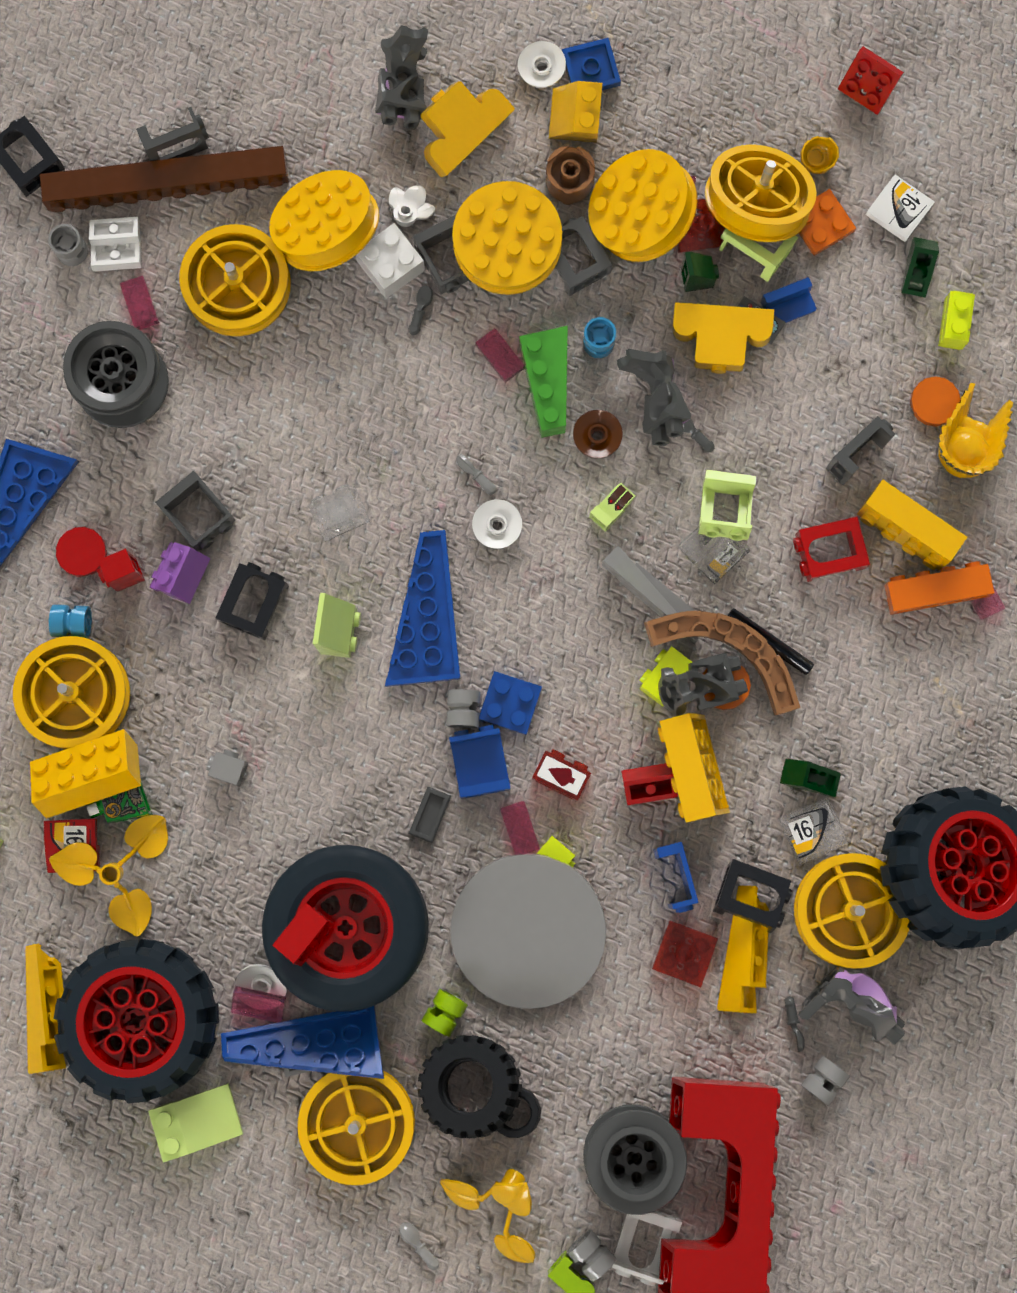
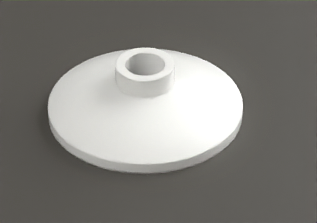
(541, 54)
(492, 512)
(253, 975)

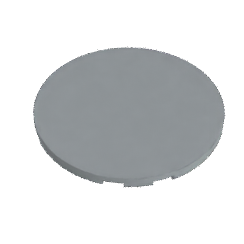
(528, 931)

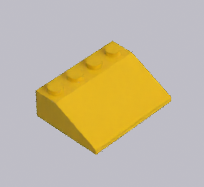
(693, 767)

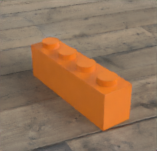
(940, 588)

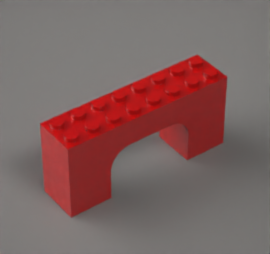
(746, 1124)

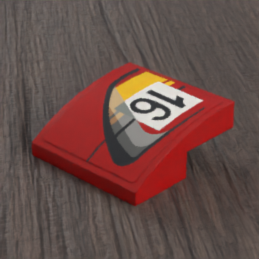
(65, 832)

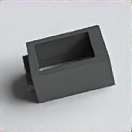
(430, 238)
(179, 494)

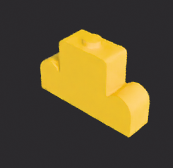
(461, 123)
(722, 333)

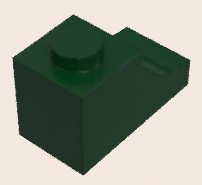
(920, 266)
(810, 777)

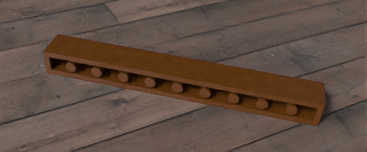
(164, 179)

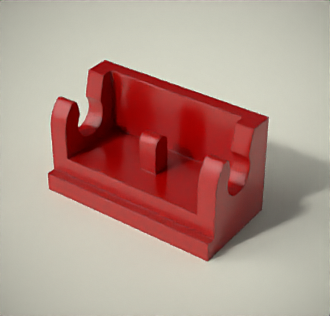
(303, 934)

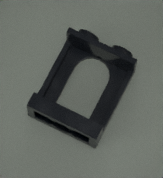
(30, 180)
(259, 627)
(725, 903)

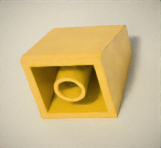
(576, 111)

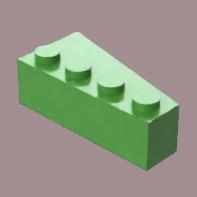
(546, 371)

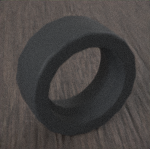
(534, 1119)

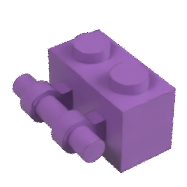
(179, 572)

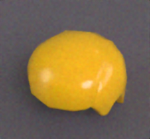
(819, 154)

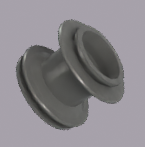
(103, 349)
(656, 1185)

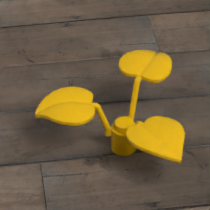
(78, 861)
(511, 1193)

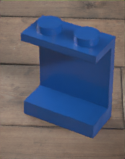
(479, 762)
(678, 850)

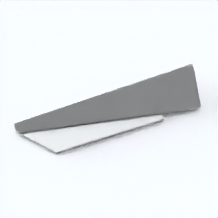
(645, 585)

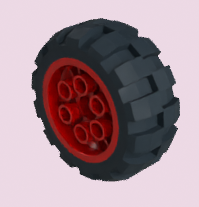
(917, 855)
(188, 1027)

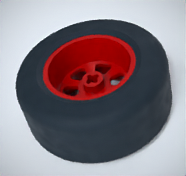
(395, 951)

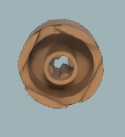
(570, 187)

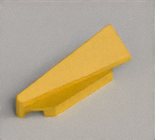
(745, 959)
(43, 989)

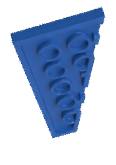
(26, 486)
(426, 631)
(319, 1043)

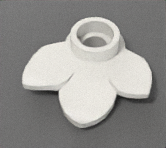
(410, 202)

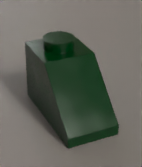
(698, 272)

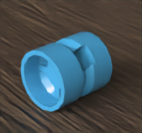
(599, 337)
(70, 621)

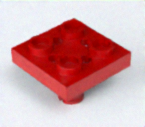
(874, 73)

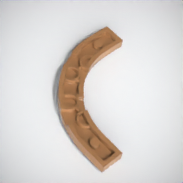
(740, 637)

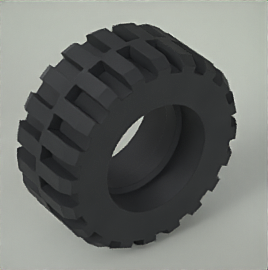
(435, 1087)

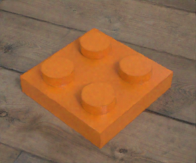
(826, 223)

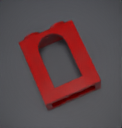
(814, 569)

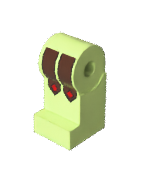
(612, 507)

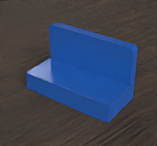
(790, 301)

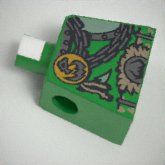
(122, 806)

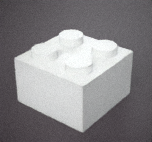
(390, 260)

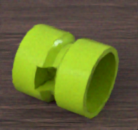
(444, 1012)

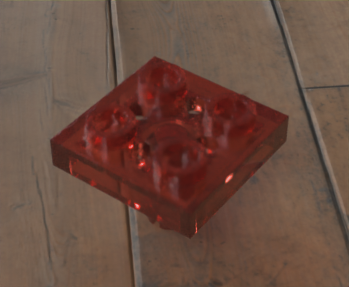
(704, 225)
(702, 945)

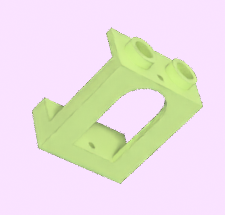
(759, 253)
(727, 484)

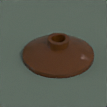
(597, 422)

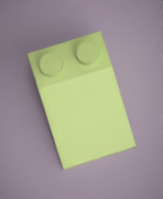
(335, 626)
(195, 1122)

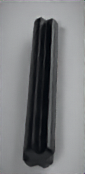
(783, 650)

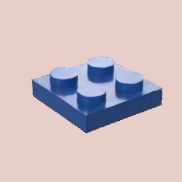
(592, 63)
(510, 703)

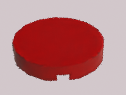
(80, 550)

